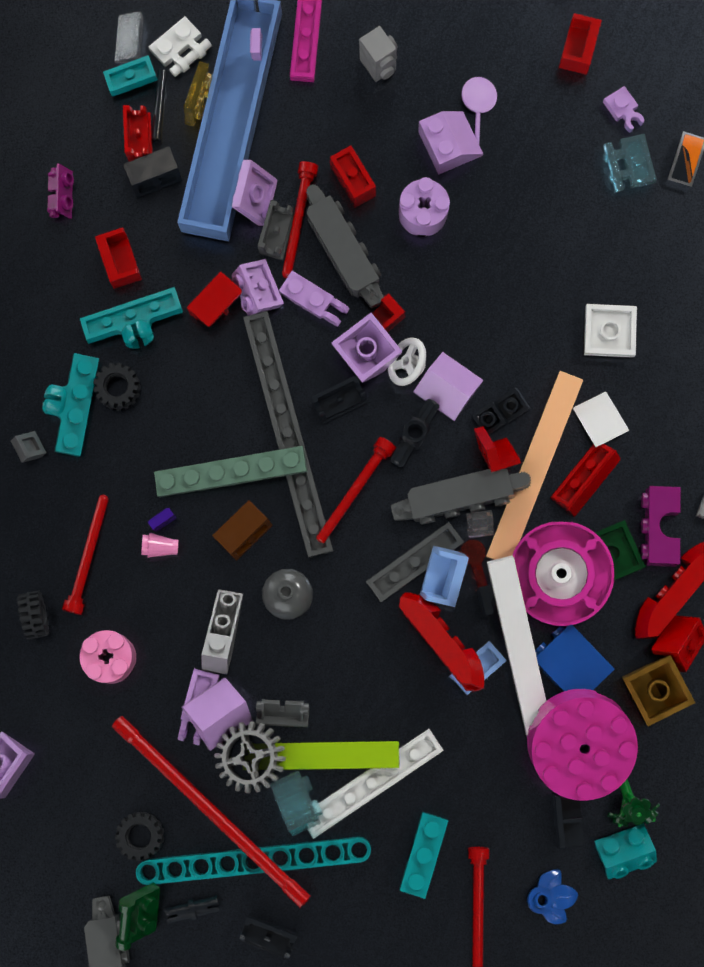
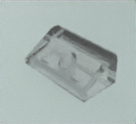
(129, 37)

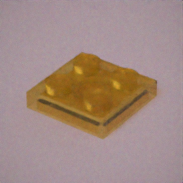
(198, 91)

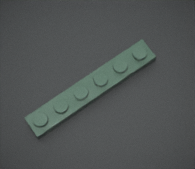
(230, 471)

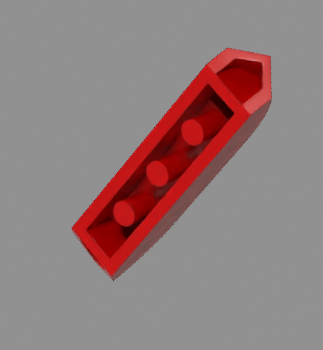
(656, 615)
(461, 663)

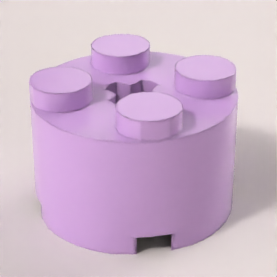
(423, 193)

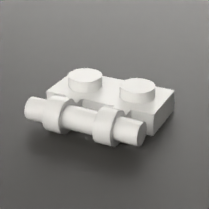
(175, 42)

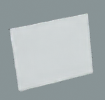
(600, 419)

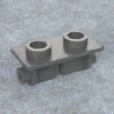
(292, 714)

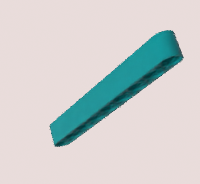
(241, 864)

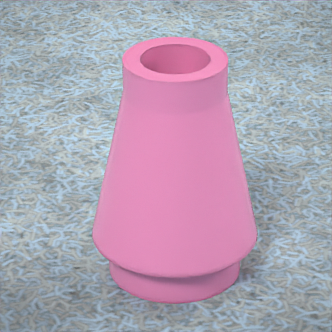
(157, 545)

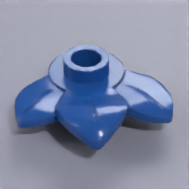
(556, 897)

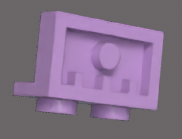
(257, 287)

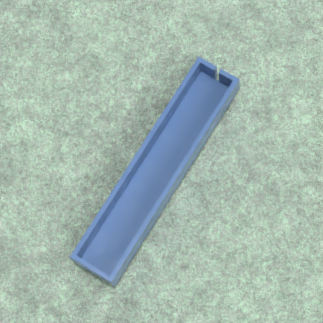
(229, 119)

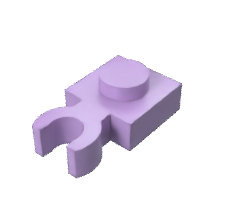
(621, 106)

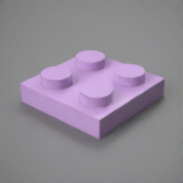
(254, 192)

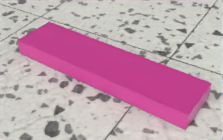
(305, 40)

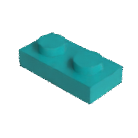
(130, 75)

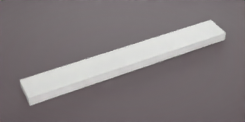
(517, 637)

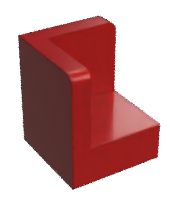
(389, 313)

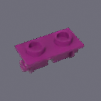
(61, 181)

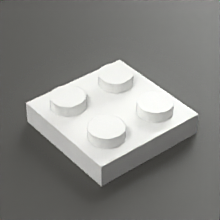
(610, 330)

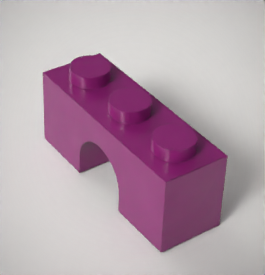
(658, 548)

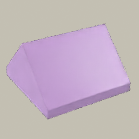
(367, 348)
(216, 712)
(13, 762)

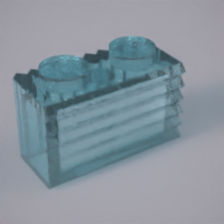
(296, 803)

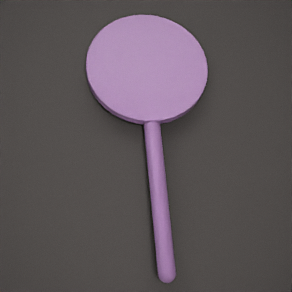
(480, 97)

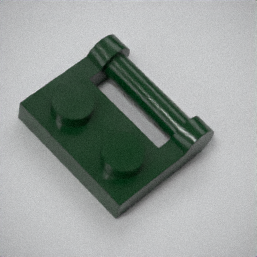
(138, 915)

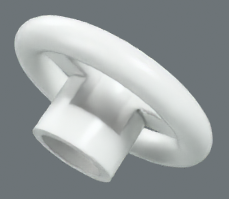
(410, 362)

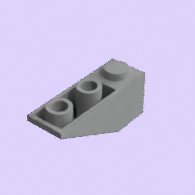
(221, 632)

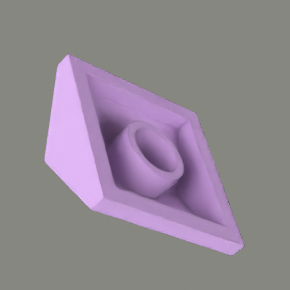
(448, 385)

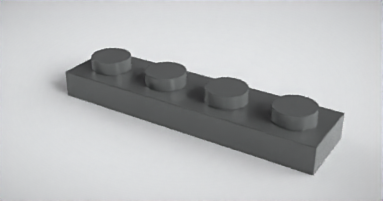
(412, 563)

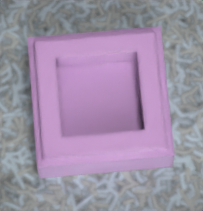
(256, 44)

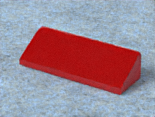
(585, 478)

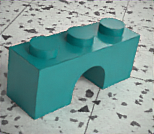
(423, 855)

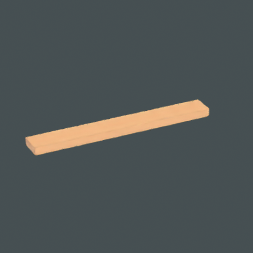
(536, 464)

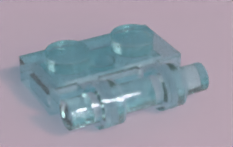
(636, 159)

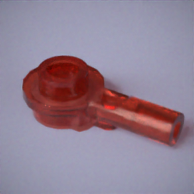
(476, 552)

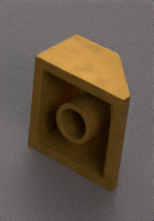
(658, 690)

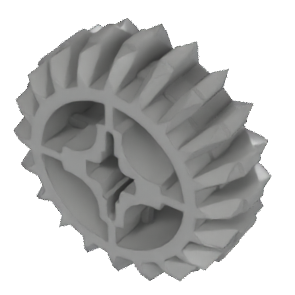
(253, 768)

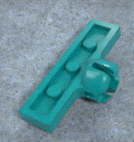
(132, 318)
(72, 404)

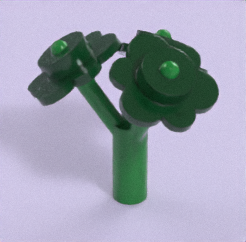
(635, 811)

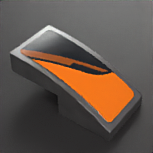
(687, 159)

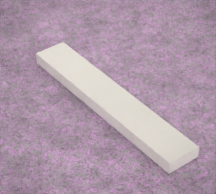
(375, 781)

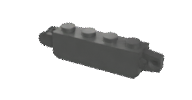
(342, 247)
(460, 494)
(102, 934)

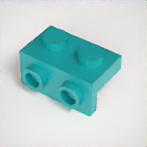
(626, 851)

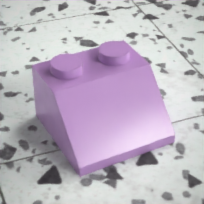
(449, 140)

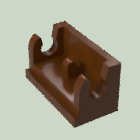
(242, 530)

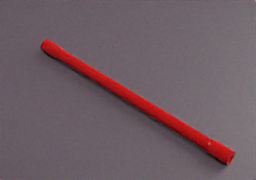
(288, 885)

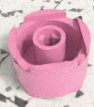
(97, 646)

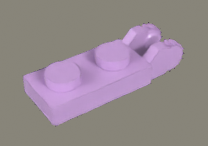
(311, 298)
(199, 683)

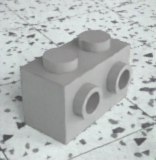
(378, 54)

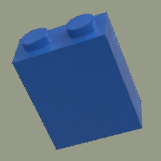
(572, 661)

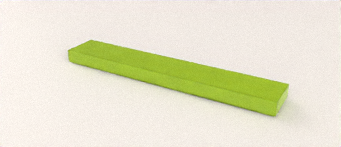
(333, 755)

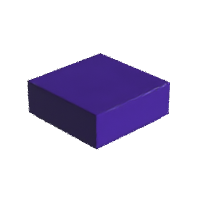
(162, 519)

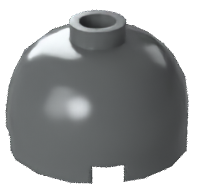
(287, 594)

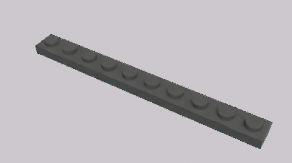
(286, 429)

